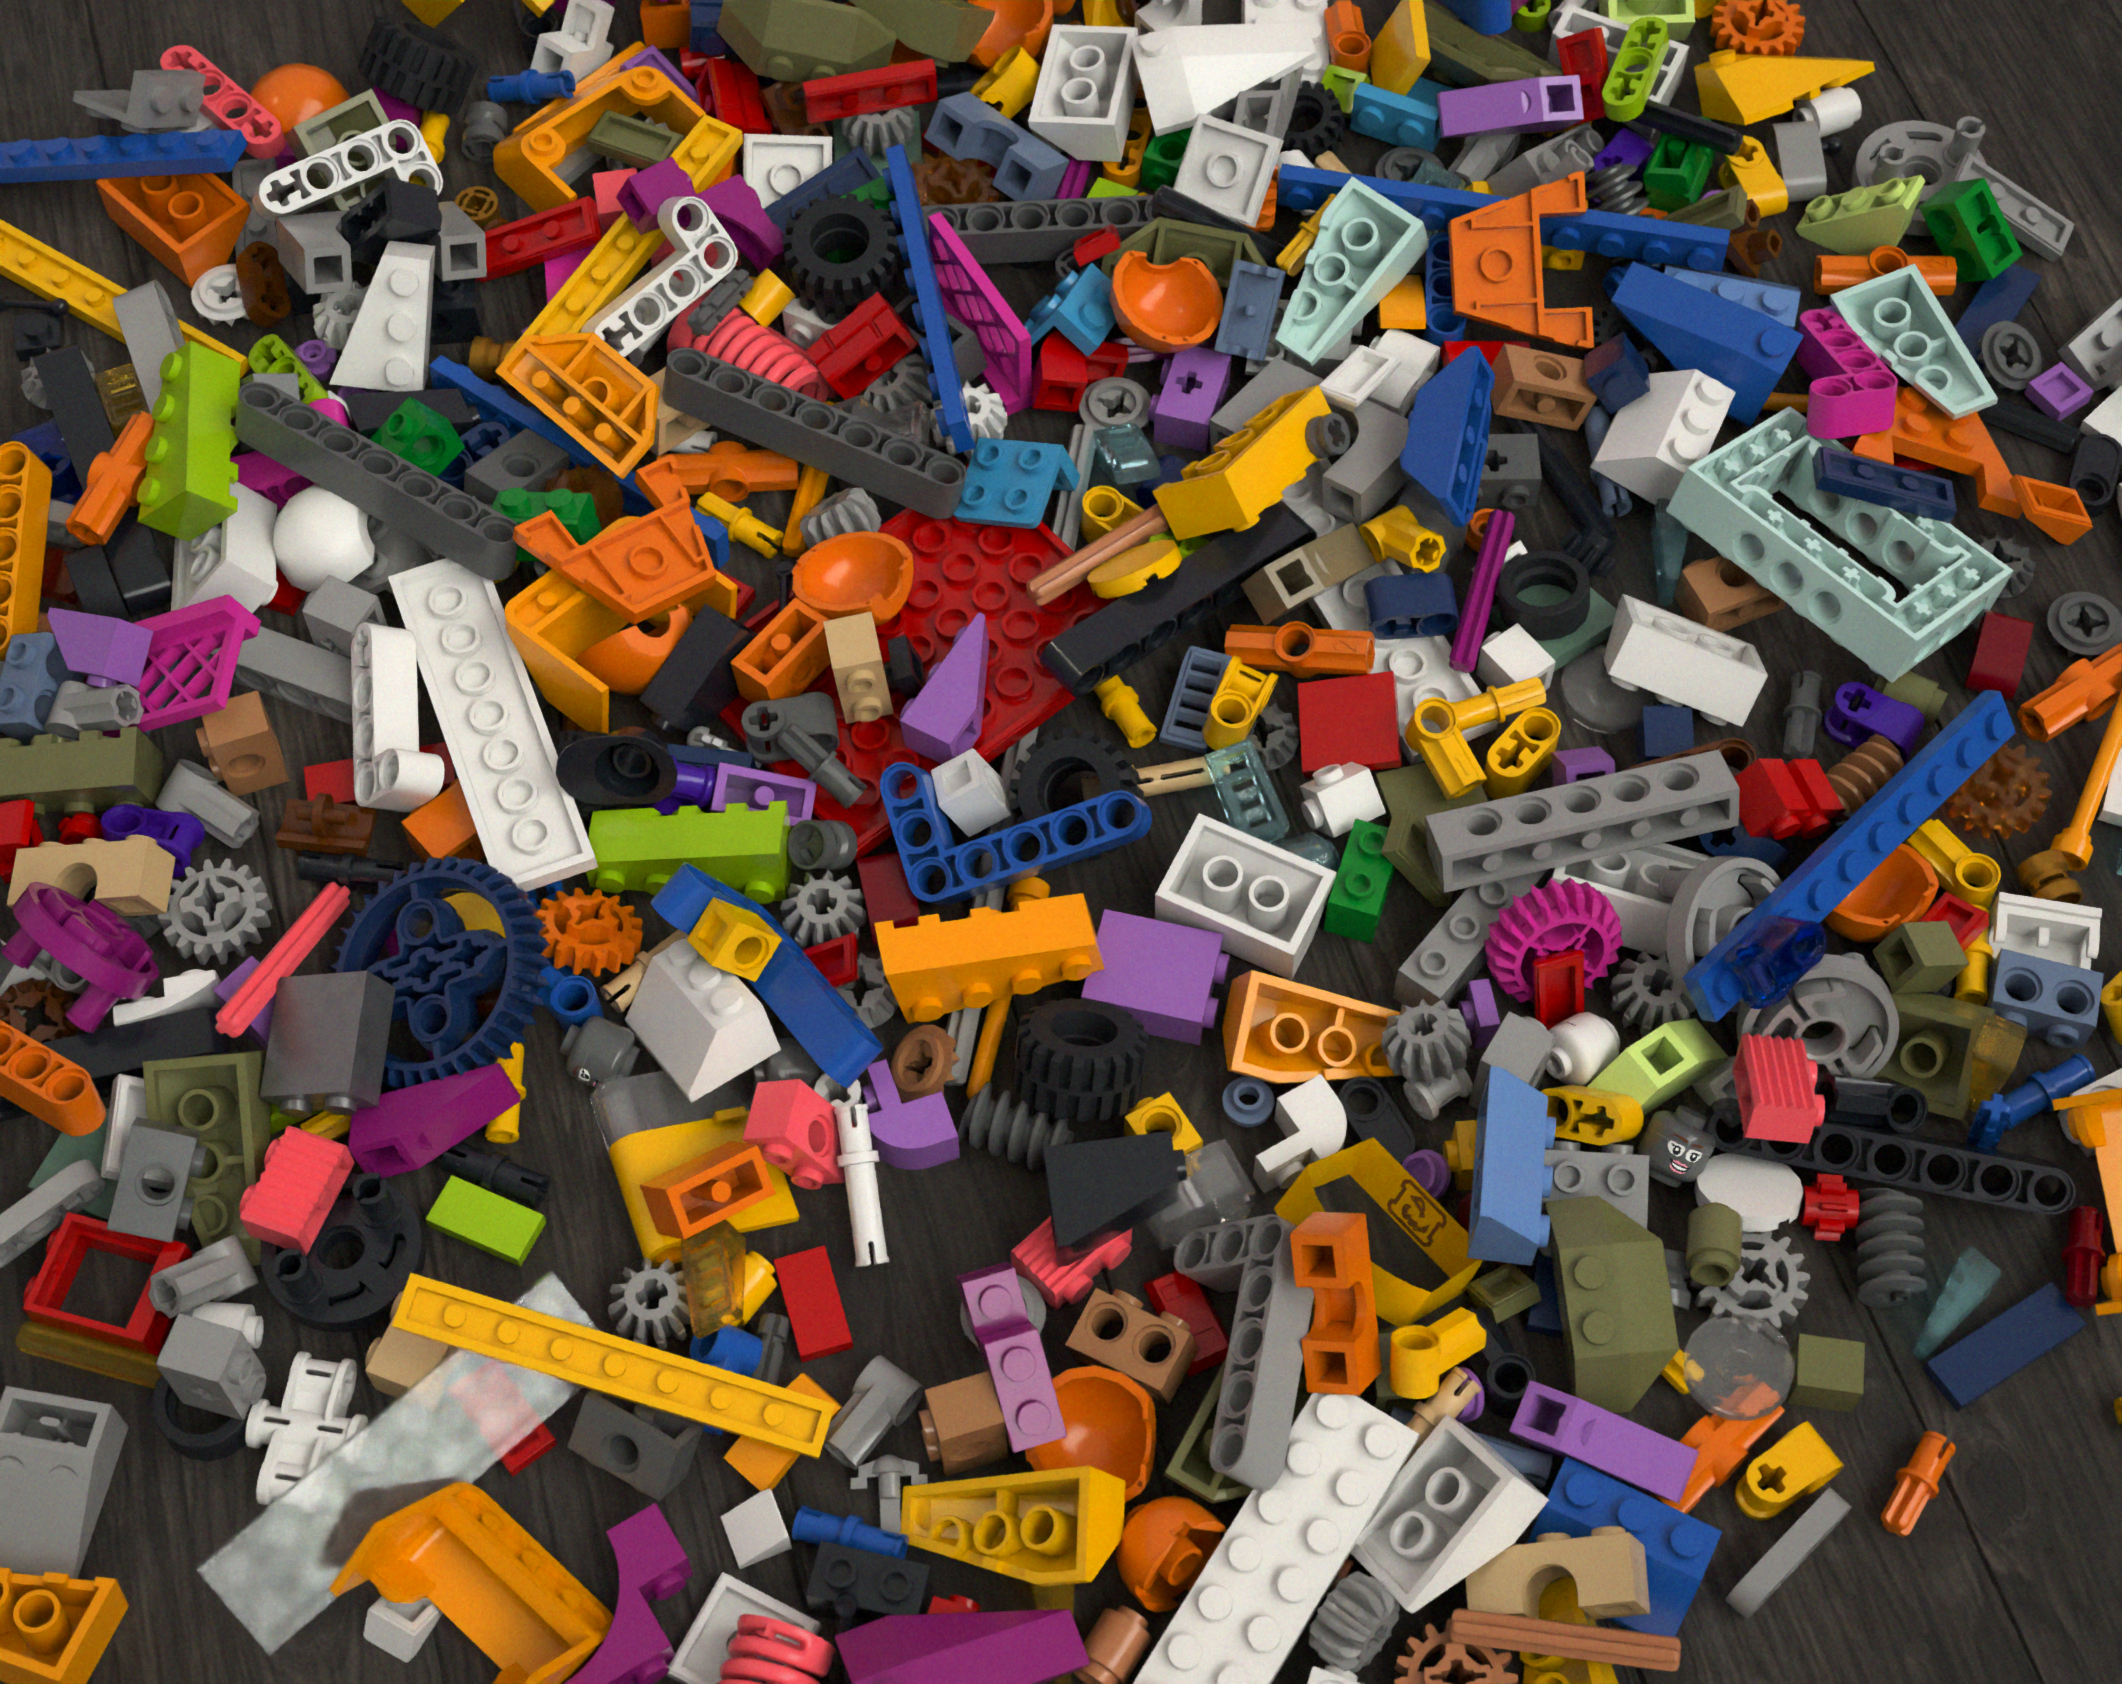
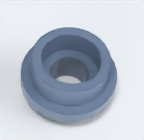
(1247, 1115)

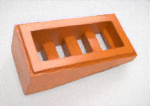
(2052, 508)

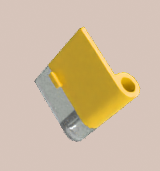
(656, 1129)

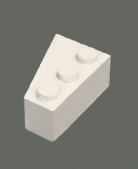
(1670, 74)

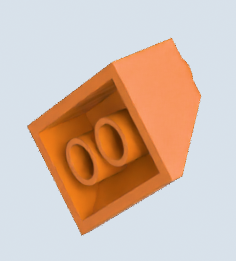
(179, 219)

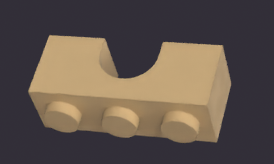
(129, 874)
(1605, 1566)

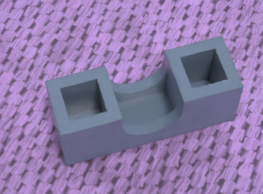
(972, 129)

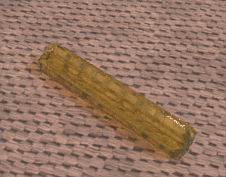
(88, 1354)

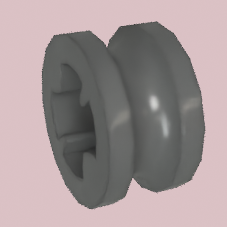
(1327, 435)

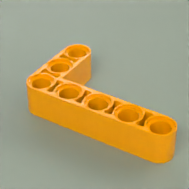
(23, 533)

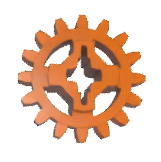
(1758, 27)
(589, 931)

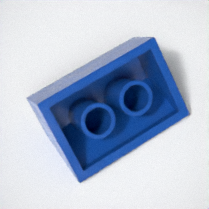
(1674, 1542)

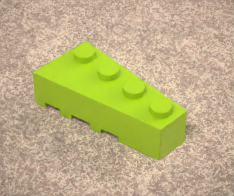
(191, 444)
(736, 847)

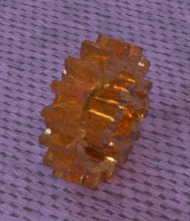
(953, 181)
(1996, 786)

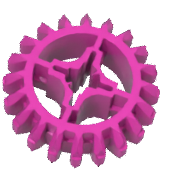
(1549, 923)

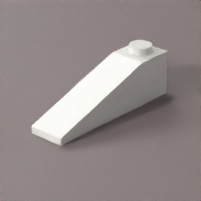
(1207, 65)

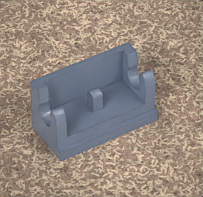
(1249, 310)

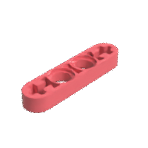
(228, 98)

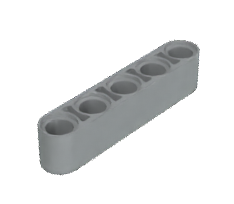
(149, 333)
(296, 673)

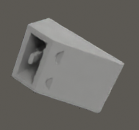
(53, 1478)

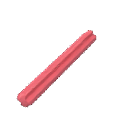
(282, 960)

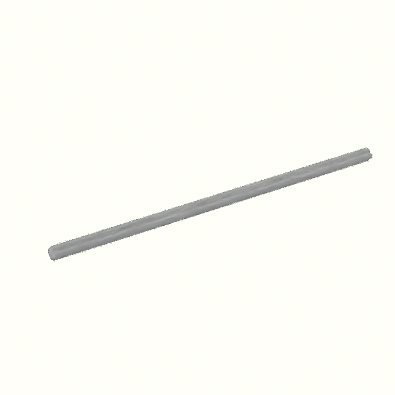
(1065, 524)

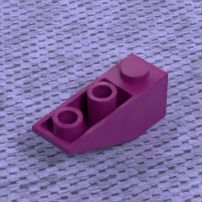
(427, 1119)

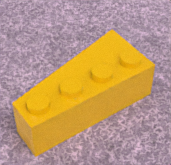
(1245, 470)

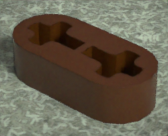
(259, 284)

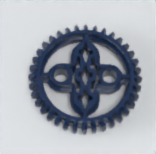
(448, 967)

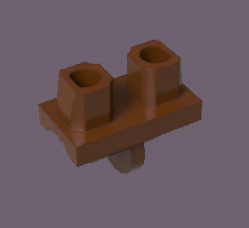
(787, 109)
(1749, 247)
(326, 826)

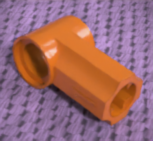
(1346, 36)

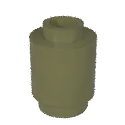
(1916, 691)
(1714, 1244)

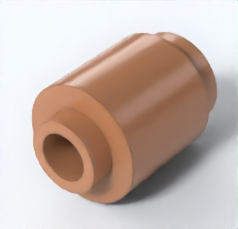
(1114, 1647)

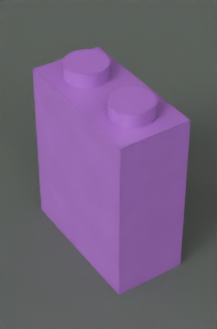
(1159, 974)

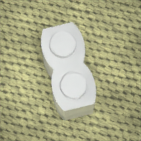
(1417, 365)

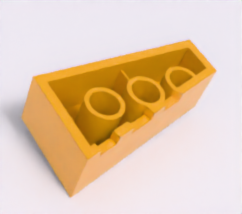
(987, 955)
(55, 1626)

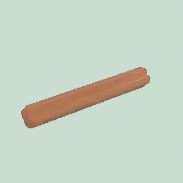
(1078, 565)
(1565, 1639)

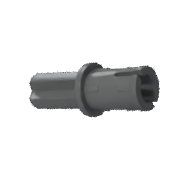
(1802, 715)
(822, 766)

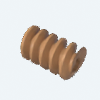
(1864, 772)

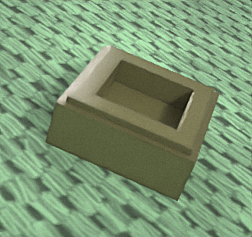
(1503, 1292)

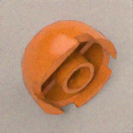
(1166, 1549)

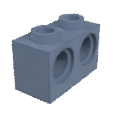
(30, 684)
(2043, 988)

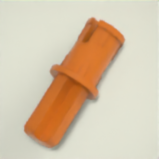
(1917, 1483)

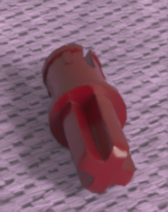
(2083, 1256)

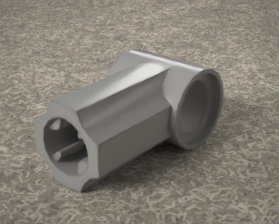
(1483, 156)
(89, 708)
(197, 793)
(210, 1275)
(879, 1400)

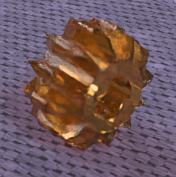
(602, 486)

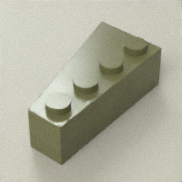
(81, 773)

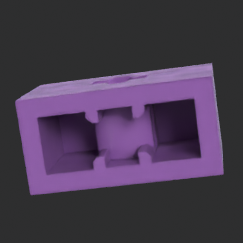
(1191, 396)

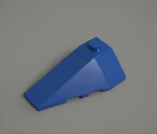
(1709, 335)

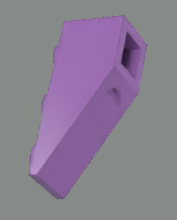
(1511, 107)
(950, 706)
(1603, 1442)

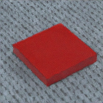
(1350, 722)

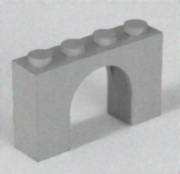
(320, 257)
(1364, 474)

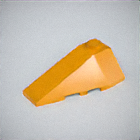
(1299, 1031)

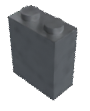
(327, 1043)

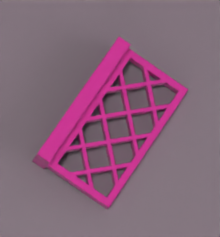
(981, 308)
(191, 635)

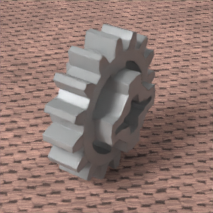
(236, 915)
(1764, 1295)

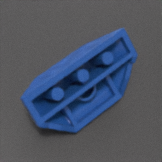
(1451, 436)

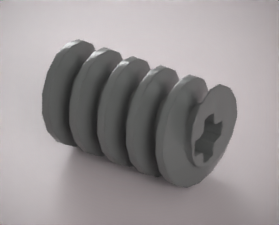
(1617, 192)
(1011, 1128)
(1888, 1247)

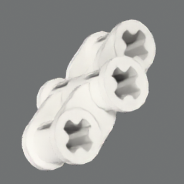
(306, 1424)

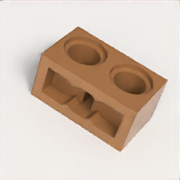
(1130, 1348)

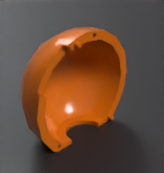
(1014, 23)
(297, 93)
(1165, 305)
(855, 576)
(632, 659)
(1889, 896)
(1106, 1425)

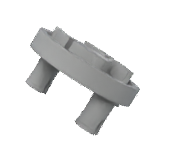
(1915, 150)
(1709, 905)
(1841, 993)

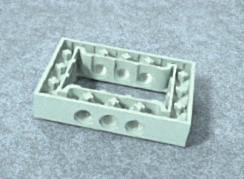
(1732, 508)

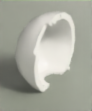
(321, 537)

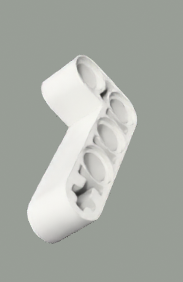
(342, 176)
(654, 286)
(385, 723)

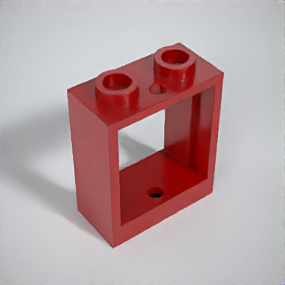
(65, 1253)

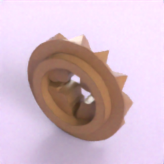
(914, 1053)

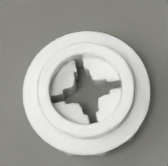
(208, 292)

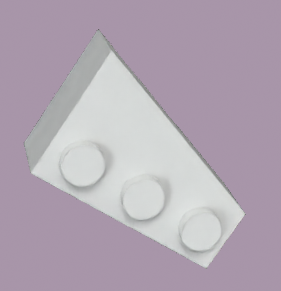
(393, 325)

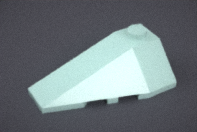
(1354, 263)
(1916, 339)

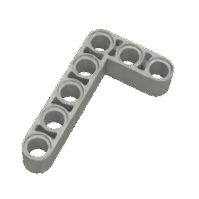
(1264, 1342)

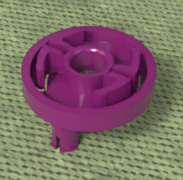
(88, 942)

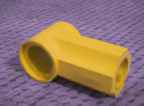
(766, 298)
(1400, 537)
(1444, 752)
(1956, 863)
(1424, 1352)

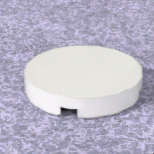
(1753, 1187)

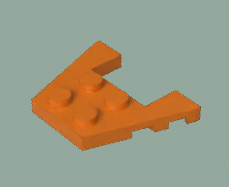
(1500, 265)
(1958, 445)
(638, 565)

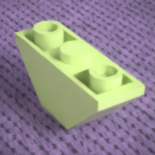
(1862, 217)
(1661, 1064)

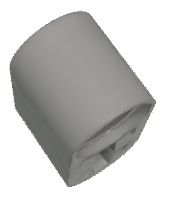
(1797, 158)

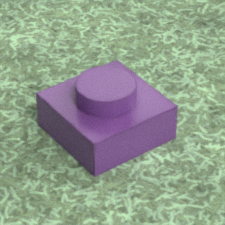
(2058, 392)
(1480, 1012)

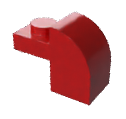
(1066, 371)

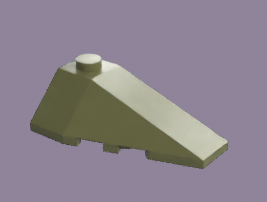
(335, 127)
(1931, 1048)

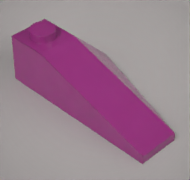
(964, 1648)

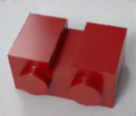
(1786, 799)

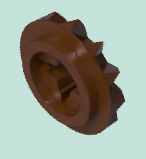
(26, 997)

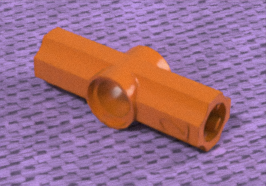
(1841, 272)
(734, 471)
(112, 483)
(1328, 653)
(2079, 693)
(1721, 1450)

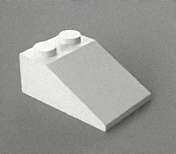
(1445, 1516)

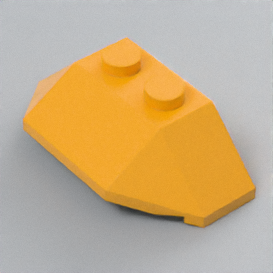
(587, 394)

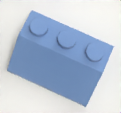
(1767, 297)
(1510, 1171)

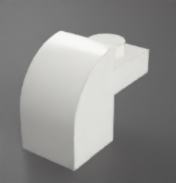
(580, 43)
(1313, 1128)

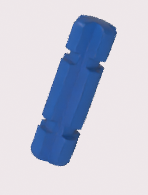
(1989, 1122)

